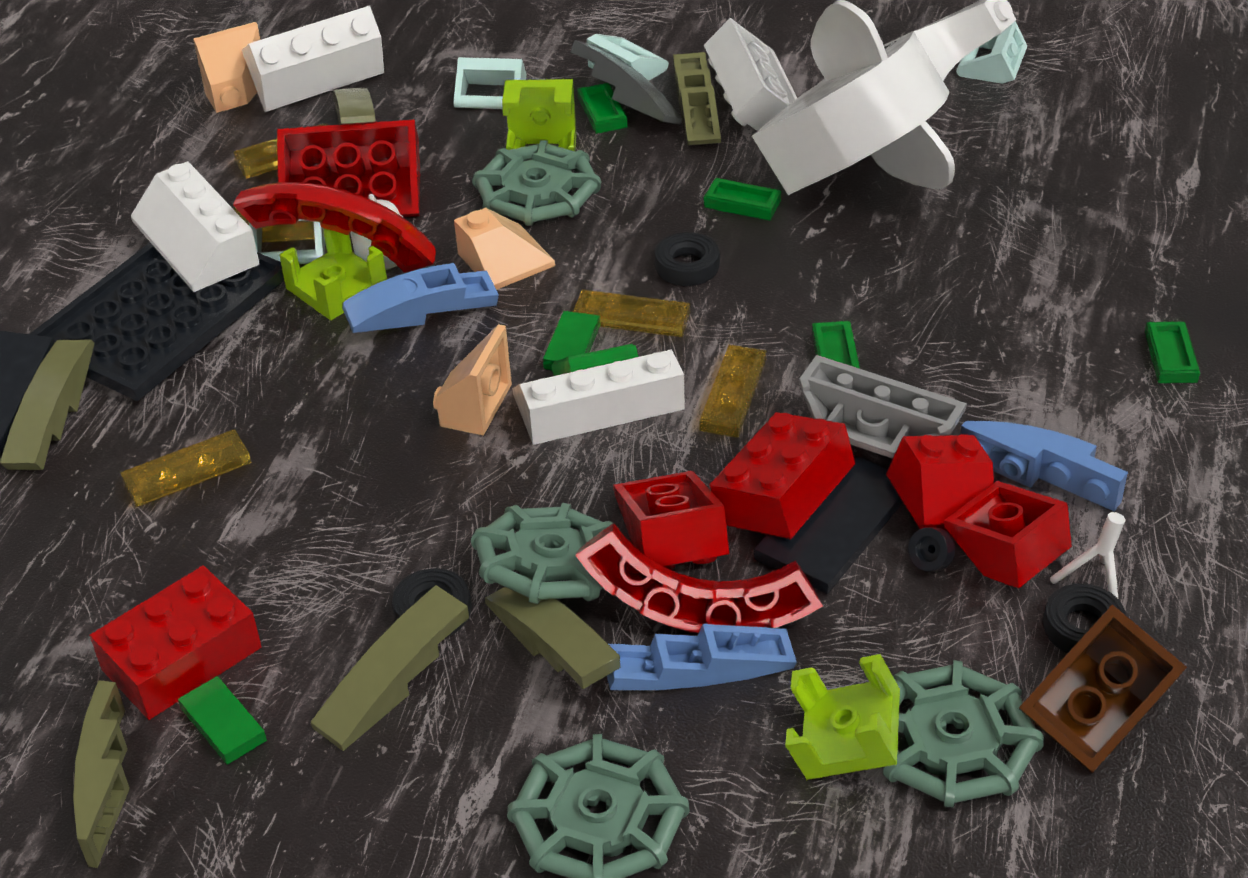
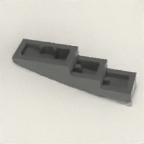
(631, 86)

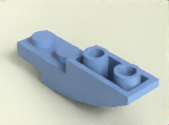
(412, 295)
(1057, 458)

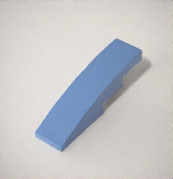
(711, 658)

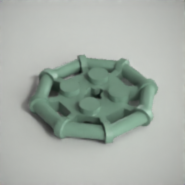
(537, 182)
(539, 551)
(963, 752)
(598, 832)

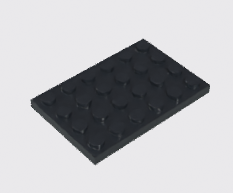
(152, 321)

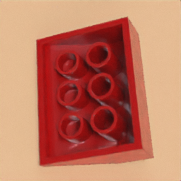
(357, 159)

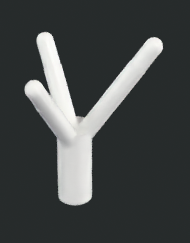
(1104, 547)

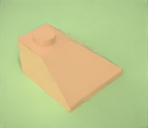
(224, 66)
(499, 247)
(476, 386)

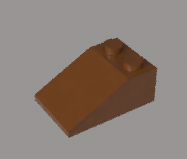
(1102, 688)

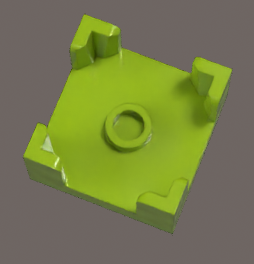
(540, 112)
(333, 276)
(846, 725)

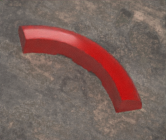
(338, 212)
(689, 601)

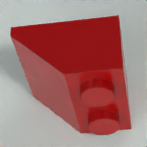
(939, 475)
(1011, 532)

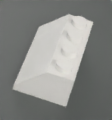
(315, 58)
(749, 75)
(194, 228)
(601, 396)

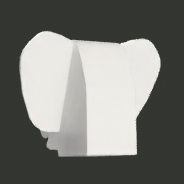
(876, 97)

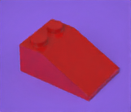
(674, 519)

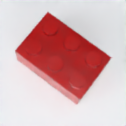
(784, 474)
(176, 641)

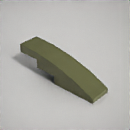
(696, 99)
(353, 106)
(45, 404)
(556, 635)
(382, 673)
(99, 776)

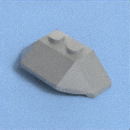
(874, 406)

